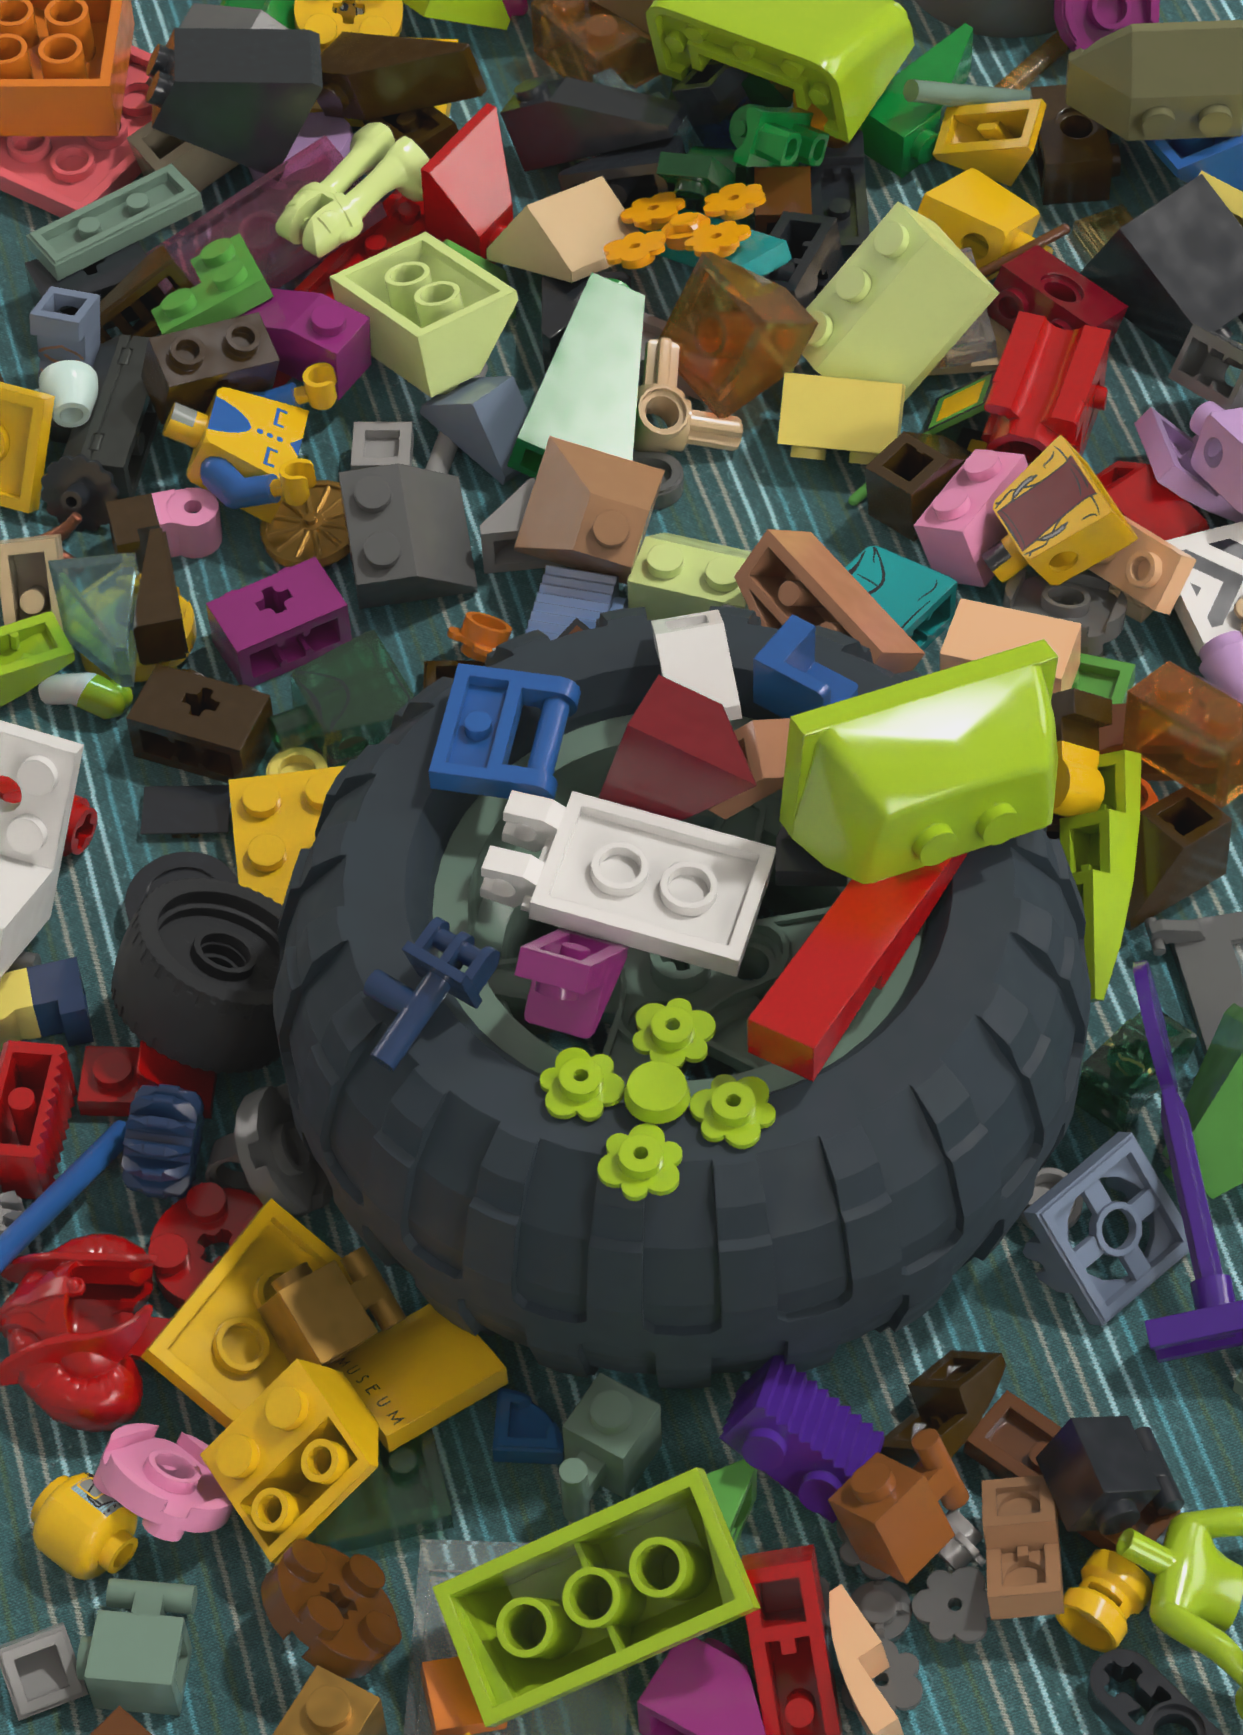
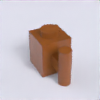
(895, 1509)

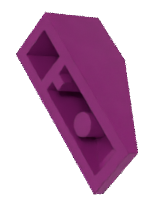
(314, 330)

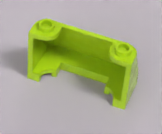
(824, 49)

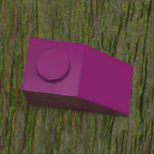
(700, 1692)

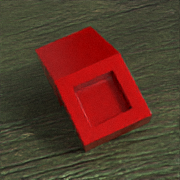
(1149, 502)

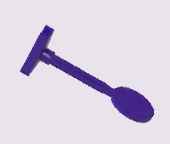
(1217, 1315)

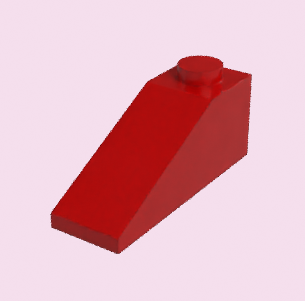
(791, 1644)

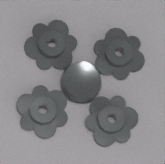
(890, 1611)

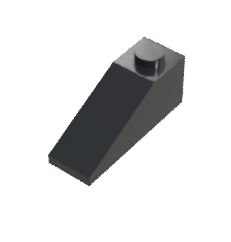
(583, 119)

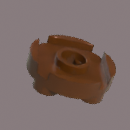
(332, 1607)

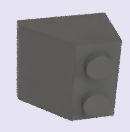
(406, 534)

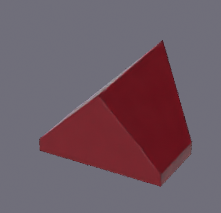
(677, 755)

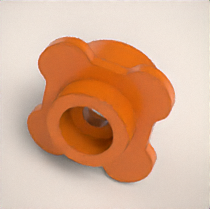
(480, 634)

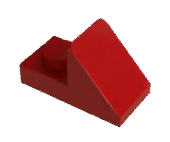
(116, 1073)

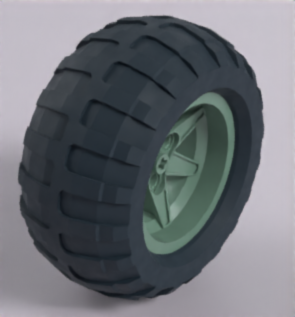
(827, 1227)

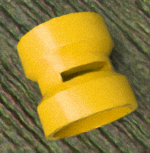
(1104, 1600)

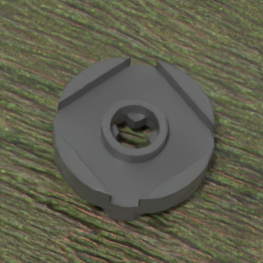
(1078, 600)

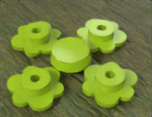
(657, 1095)

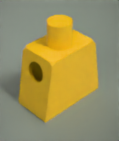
(981, 216)

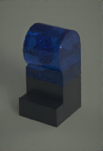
(712, 100)

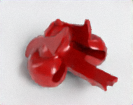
(77, 1329)

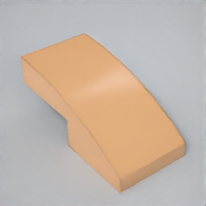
(860, 1660)

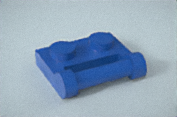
(482, 726)

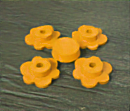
(687, 230)

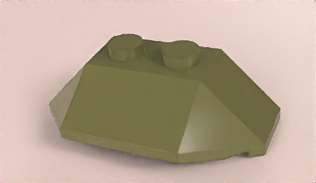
(1162, 80)

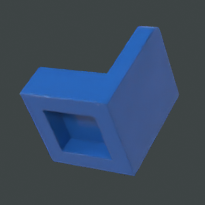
(790, 679)

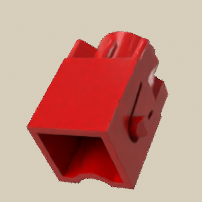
(1046, 387)

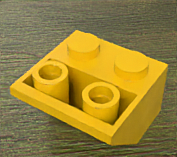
(295, 1454)

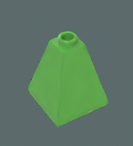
(1217, 1108)

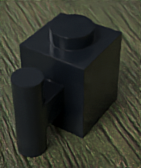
(1106, 1474)

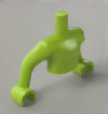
(1195, 1584)

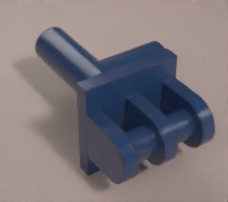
(438, 979)

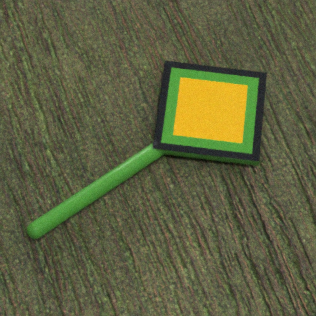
(948, 411)

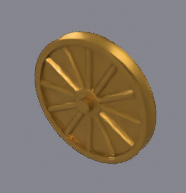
(308, 529)

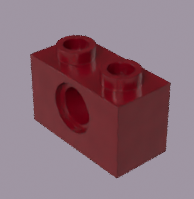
(1050, 288)

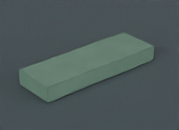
(114, 222)

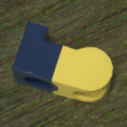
(45, 1003)

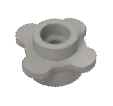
(961, 1547)

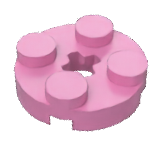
(162, 1482)

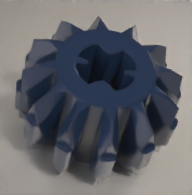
(163, 1141)

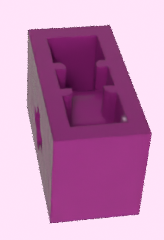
(279, 622)

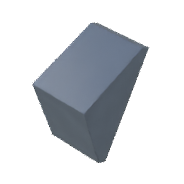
(482, 420)

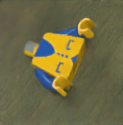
(252, 442)

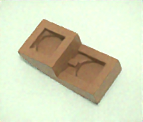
(1021, 1548)

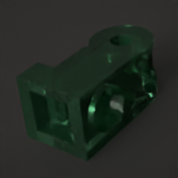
(1122, 1075)

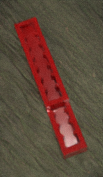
(840, 965)

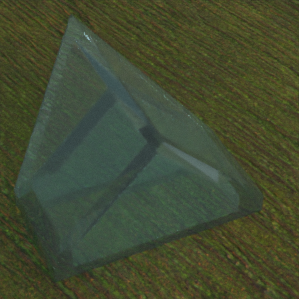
(98, 610)

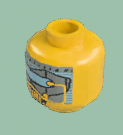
(83, 1527)

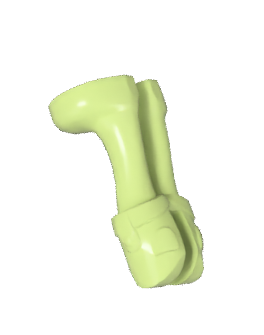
(326, 217)

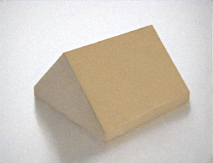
(563, 233)

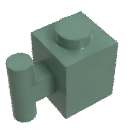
(606, 1444)
(142, 1654)

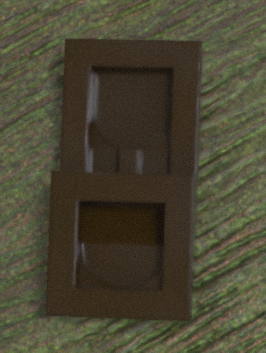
(948, 1399)

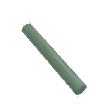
(959, 94)

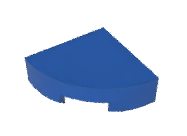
(524, 1431)

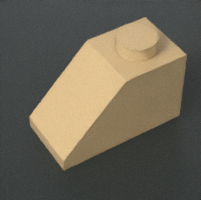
(26, 577)

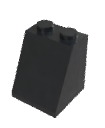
(236, 90)
(1176, 266)

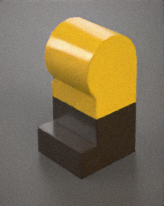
(1077, 723)

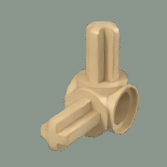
(662, 398)

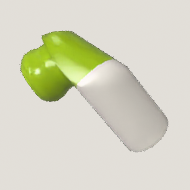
(87, 692)

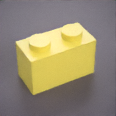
(839, 416)

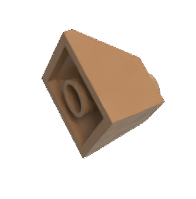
(589, 509)

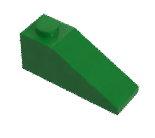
(905, 132)

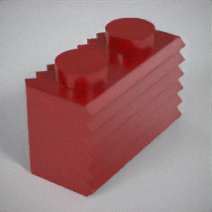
(33, 1114)

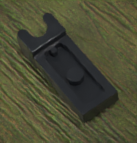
(841, 192)

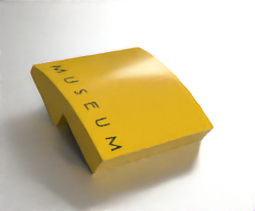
(420, 1374)

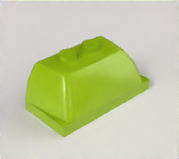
(925, 766)
(595, 1597)

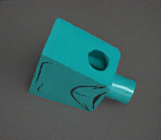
(909, 592)

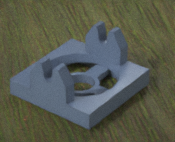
(1146, 1201)

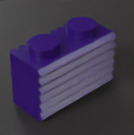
(798, 1434)

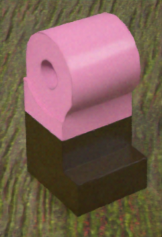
(187, 532)

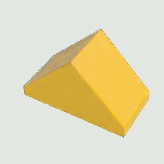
(990, 137)

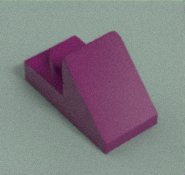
(569, 980)

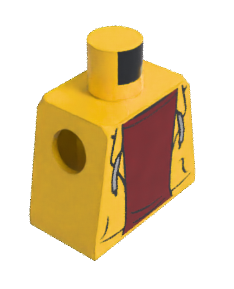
(1056, 519)

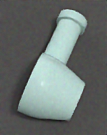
(74, 391)

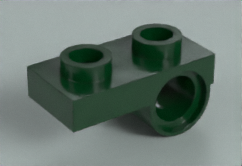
(702, 172)

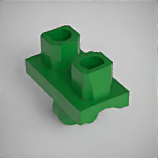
(776, 137)

